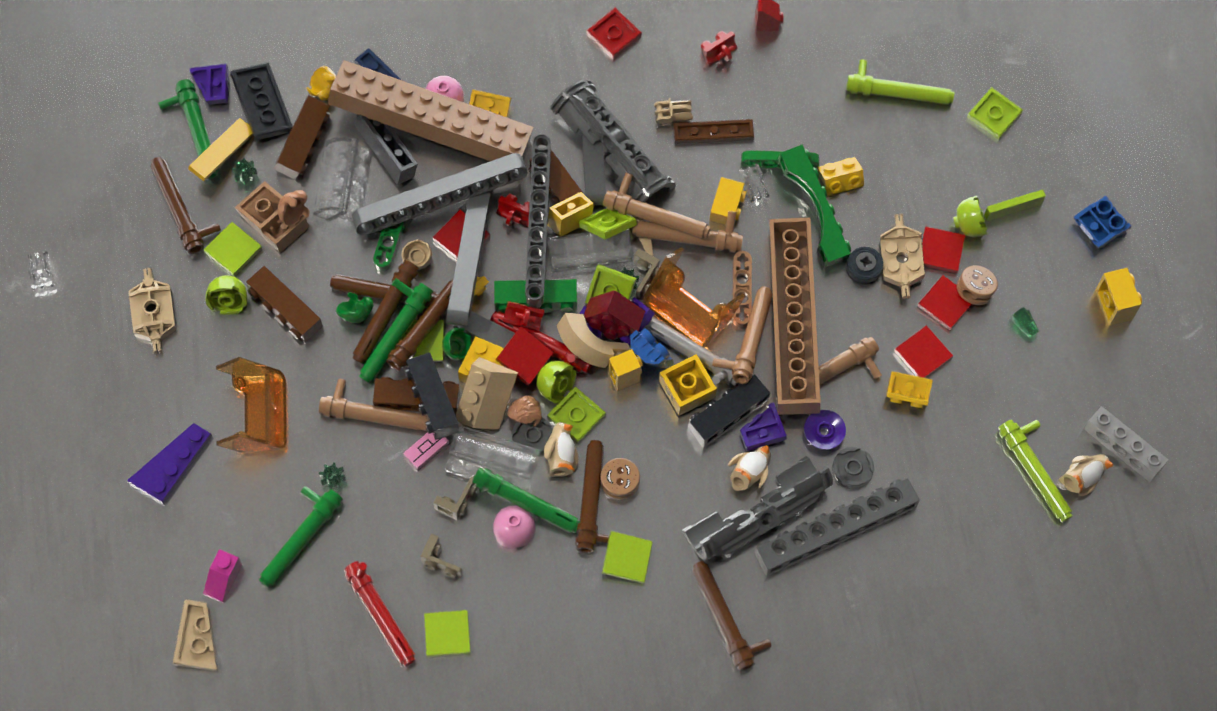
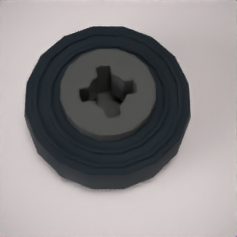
(861, 271)

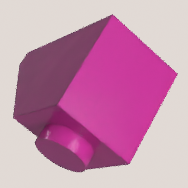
(221, 575)

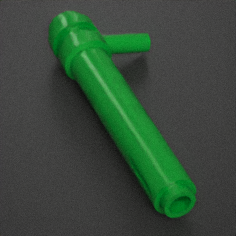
(190, 103)
(414, 305)
(497, 485)
(321, 512)

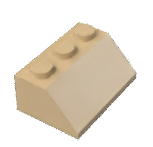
(486, 395)

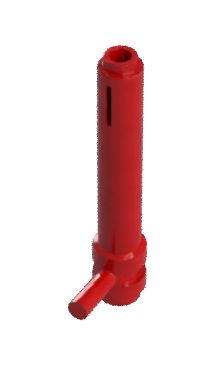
(558, 348)
(364, 587)

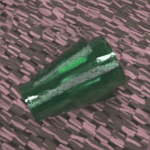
(1025, 321)

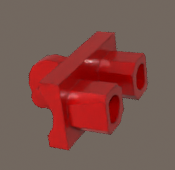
(721, 48)
(513, 211)
(523, 315)

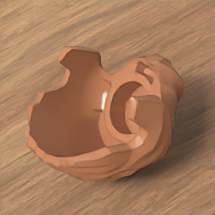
(292, 207)
(525, 410)

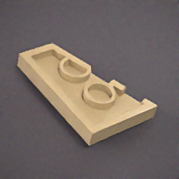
(194, 638)

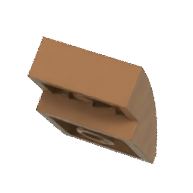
(261, 212)

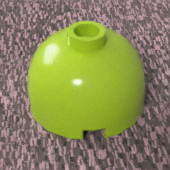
(970, 218)
(226, 294)
(555, 379)

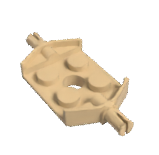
(906, 242)
(157, 324)

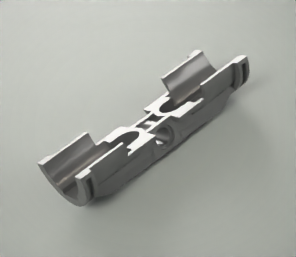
(574, 111)
(798, 489)

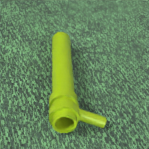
(868, 85)
(1018, 444)

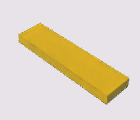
(221, 150)

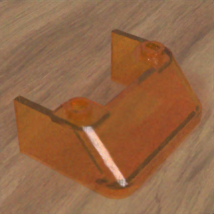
(682, 309)
(264, 406)

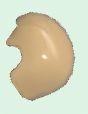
(418, 253)

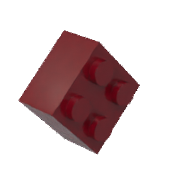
(613, 315)

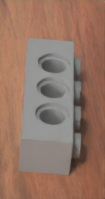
(1125, 444)

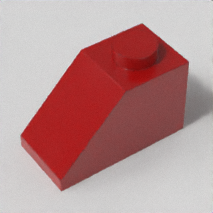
(768, 16)

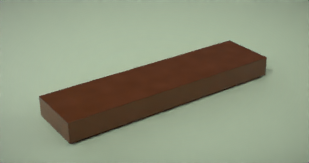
(713, 131)

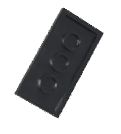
(261, 101)

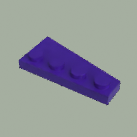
(169, 466)

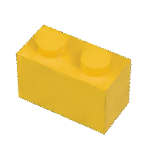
(727, 199)
(566, 215)
(625, 369)

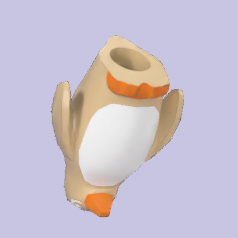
(561, 451)
(750, 468)
(1085, 473)

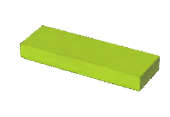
(1014, 205)

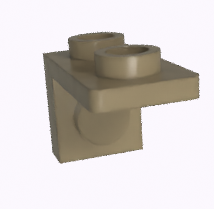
(645, 262)
(447, 505)
(432, 549)

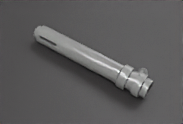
(690, 348)

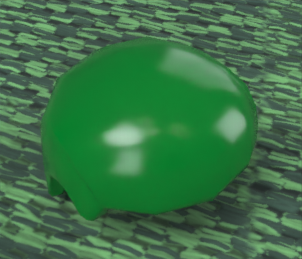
(456, 343)

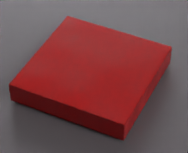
(614, 33)
(450, 234)
(942, 249)
(944, 303)
(923, 353)
(524, 355)

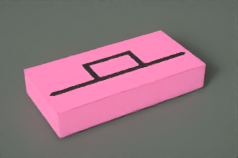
(424, 450)

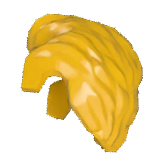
(321, 83)

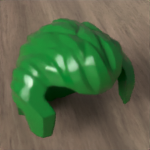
(355, 310)

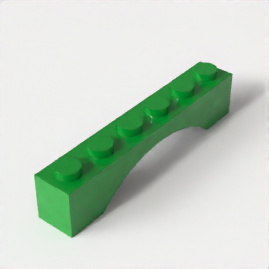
(798, 168)

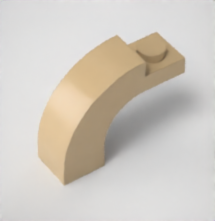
(584, 343)

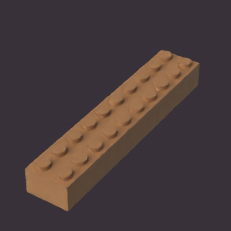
(427, 113)
(794, 316)

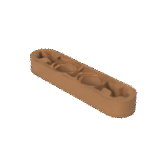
(742, 288)

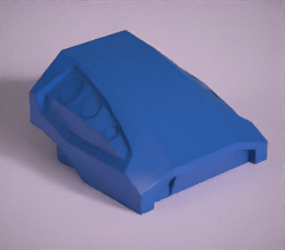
(1101, 222)
(649, 351)

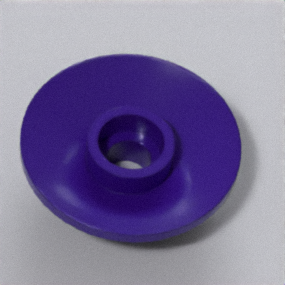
(827, 421)

